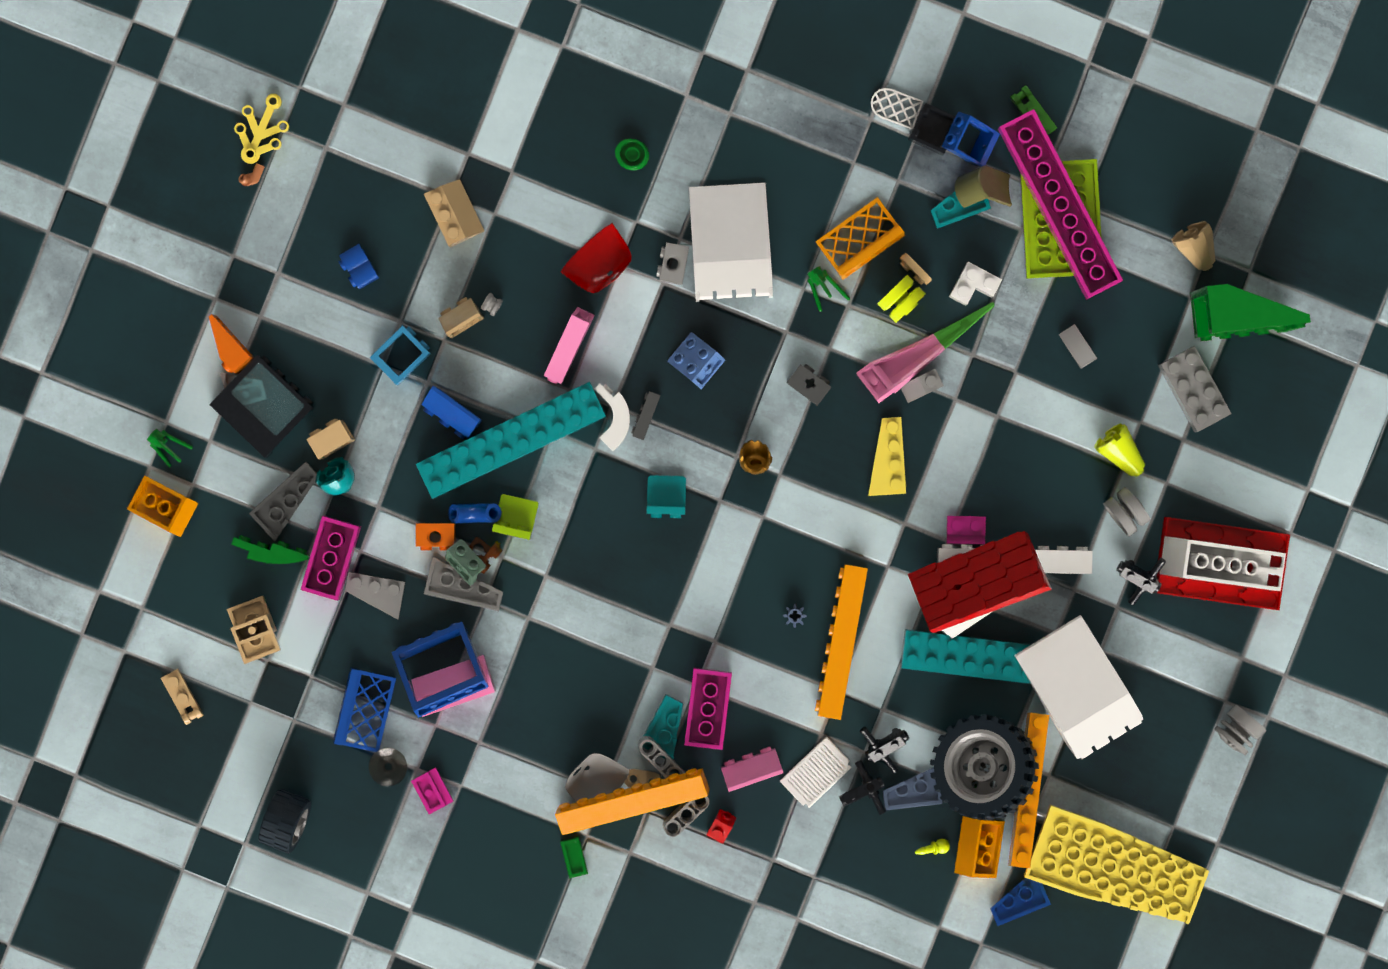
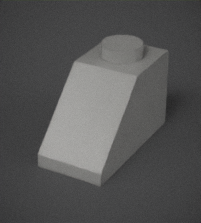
(922, 385)

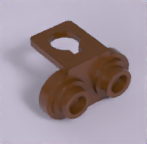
(493, 551)

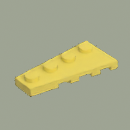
(888, 466)

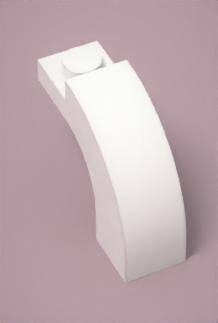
(621, 417)

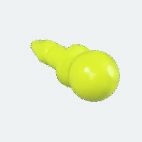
(940, 846)

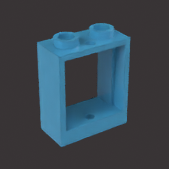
(422, 346)

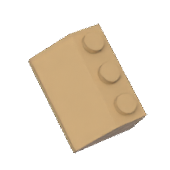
(454, 212)

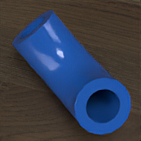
(474, 513)

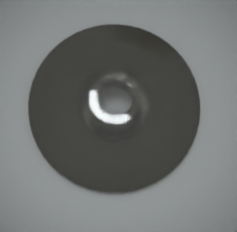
(381, 774)

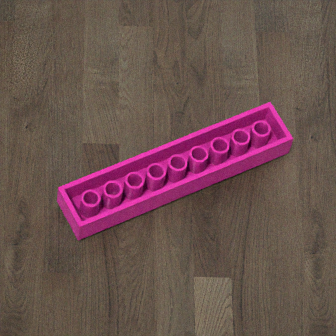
(1060, 204)

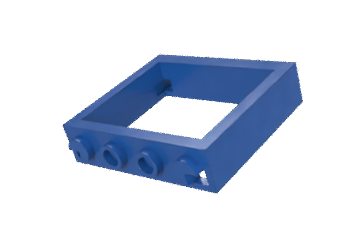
(450, 694)

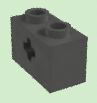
(814, 394)

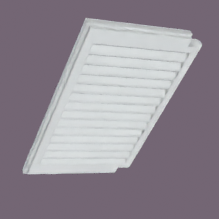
(816, 772)

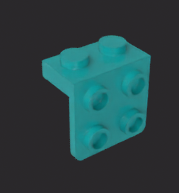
(666, 496)

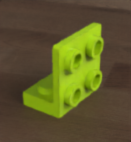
(516, 517)

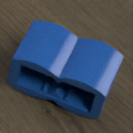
(358, 266)

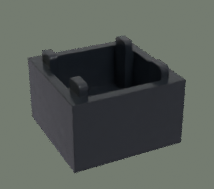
(932, 128)

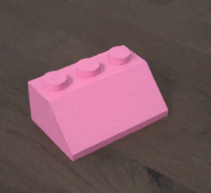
(751, 768)

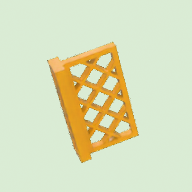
(869, 252)

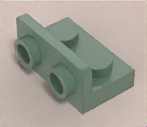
(464, 561)

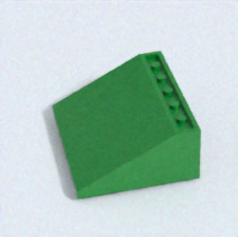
(1230, 310)

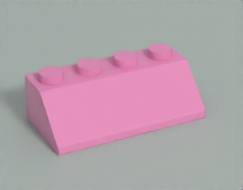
(447, 677)

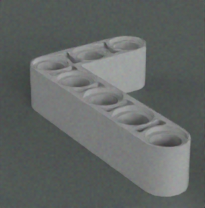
(664, 768)

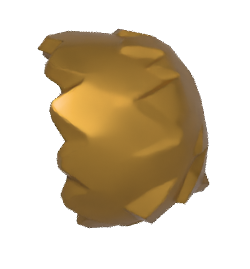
(755, 457)

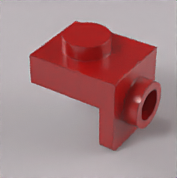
(721, 826)

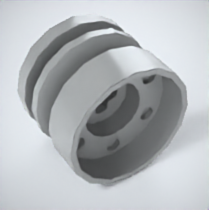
(1240, 730)

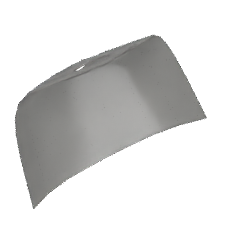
(602, 777)

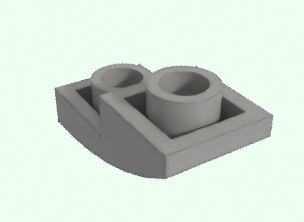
(1078, 346)

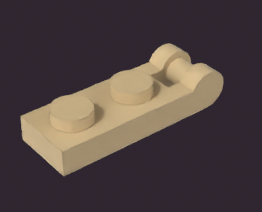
(182, 696)

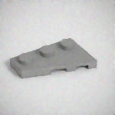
(377, 591)

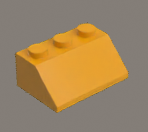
(979, 847)

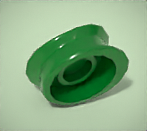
(632, 154)

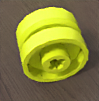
(901, 299)

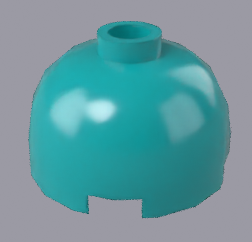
(337, 477)

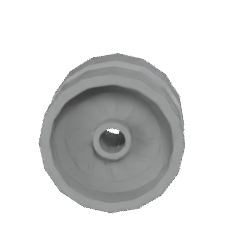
(1126, 511)

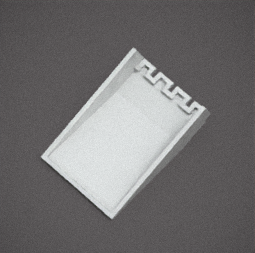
(730, 241)
(1079, 687)

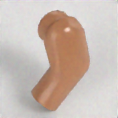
(252, 178)

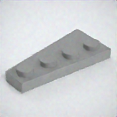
(447, 584)

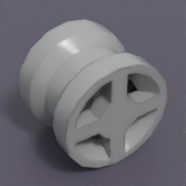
(491, 304)

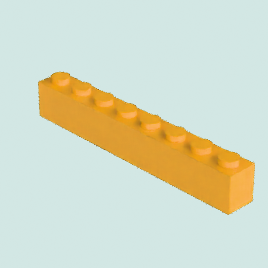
(842, 641)
(632, 801)
(1025, 817)

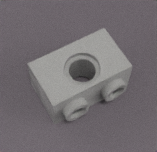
(677, 252)

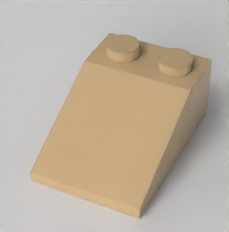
(460, 318)

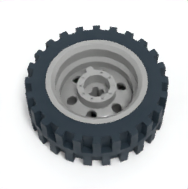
(957, 750)

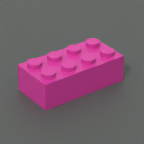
(330, 558)
(708, 708)

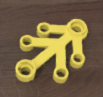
(260, 132)

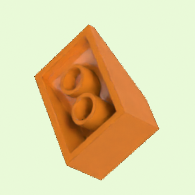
(230, 349)

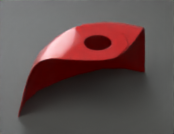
(596, 258)

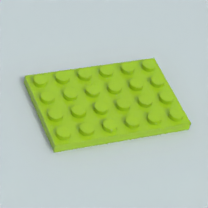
(1042, 252)

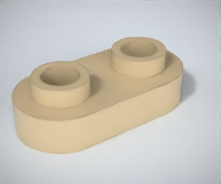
(909, 264)
(642, 776)

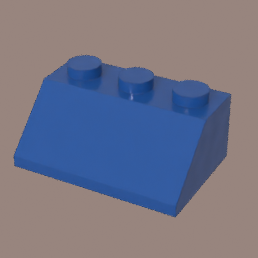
(450, 413)

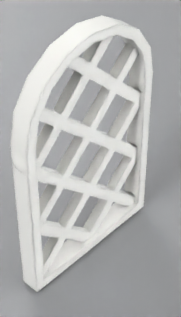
(916, 114)

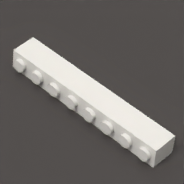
(1052, 561)

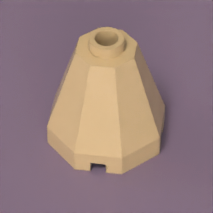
(1196, 245)

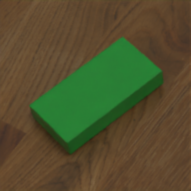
(574, 857)

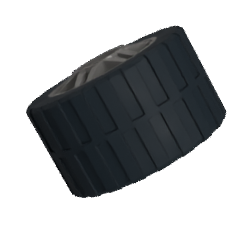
(284, 821)

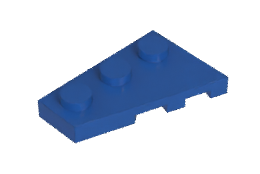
(1020, 901)

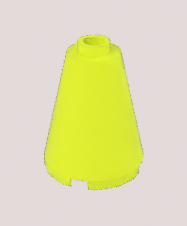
(1121, 450)

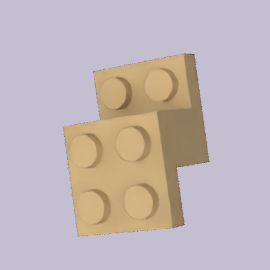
(253, 629)

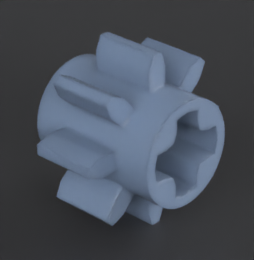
(798, 620)

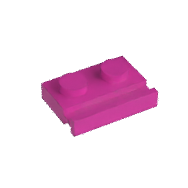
(966, 529)
(432, 790)

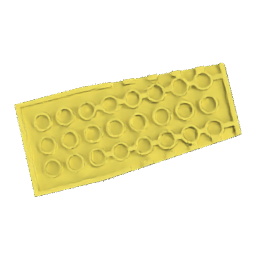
(1113, 867)

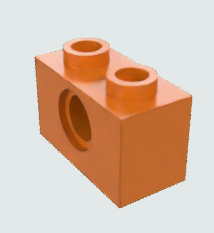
(424, 532)

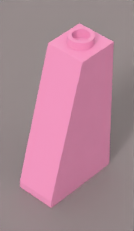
(568, 345)

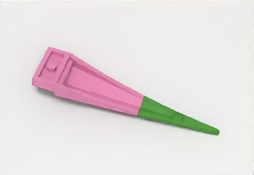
(895, 370)

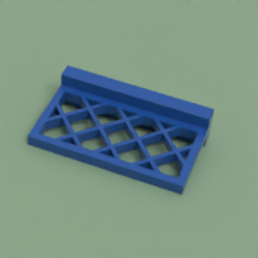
(347, 707)

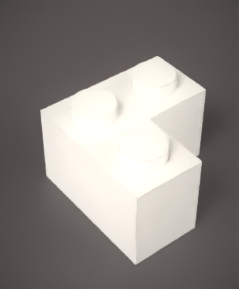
(974, 278)

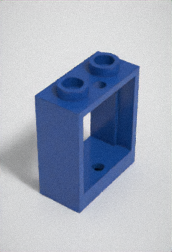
(987, 137)

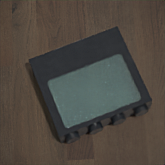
(262, 405)

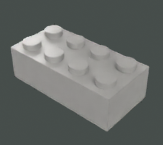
(1194, 389)

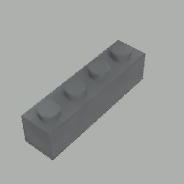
(643, 421)

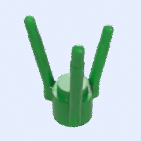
(817, 276)
(158, 439)

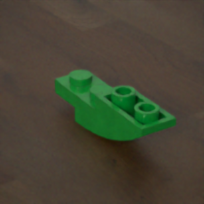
(277, 554)

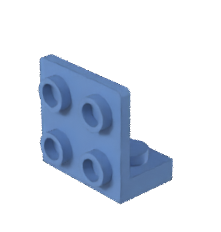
(696, 360)

